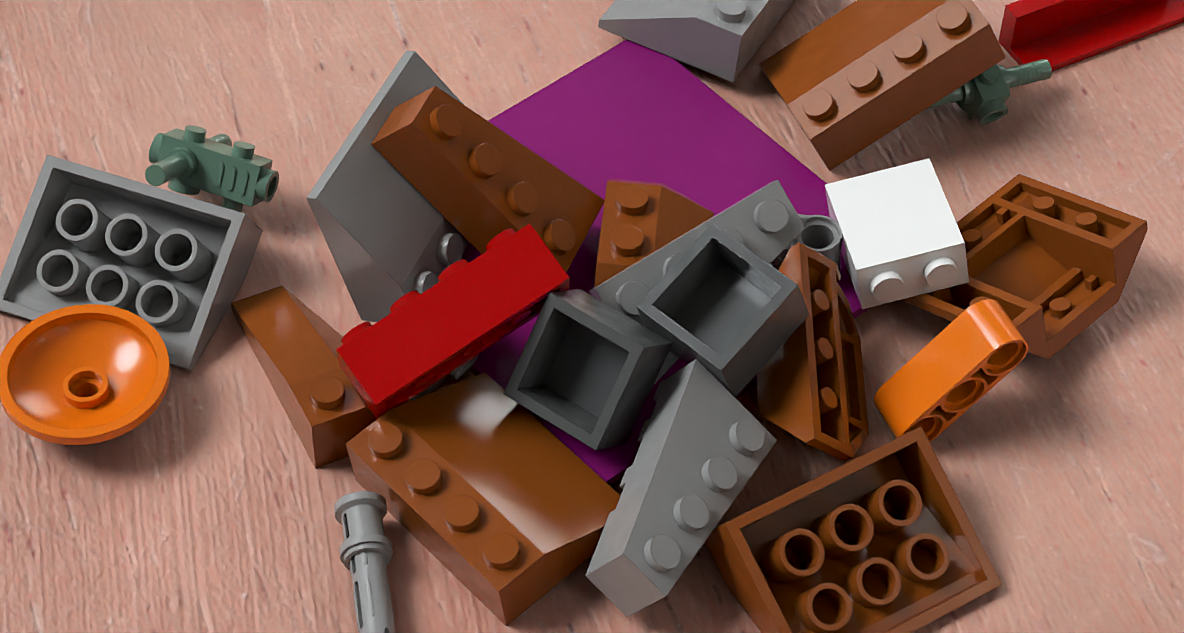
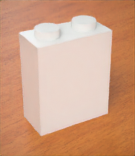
(897, 233)

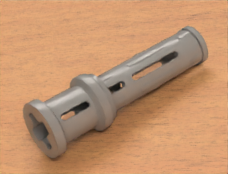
(367, 556)

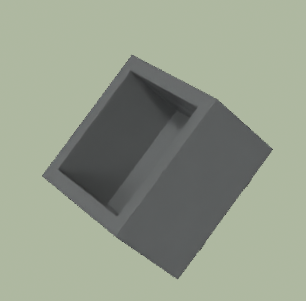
(724, 308)
(587, 368)

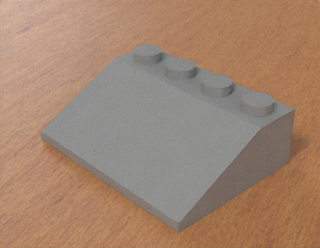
(701, 33)
(372, 218)
(129, 249)

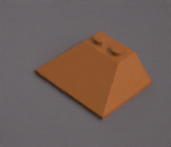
(1044, 259)

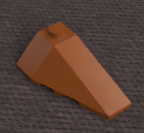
(304, 371)

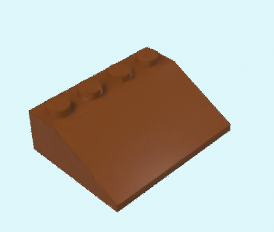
(879, 69)
(485, 491)
(857, 548)

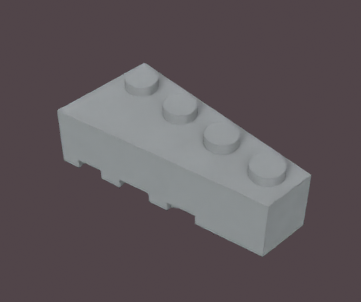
(682, 482)

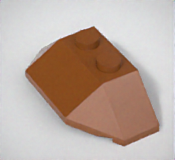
(641, 220)
(817, 375)

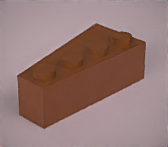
(484, 176)

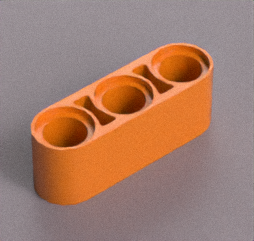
(952, 371)

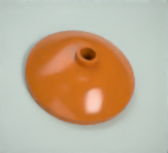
(81, 354)

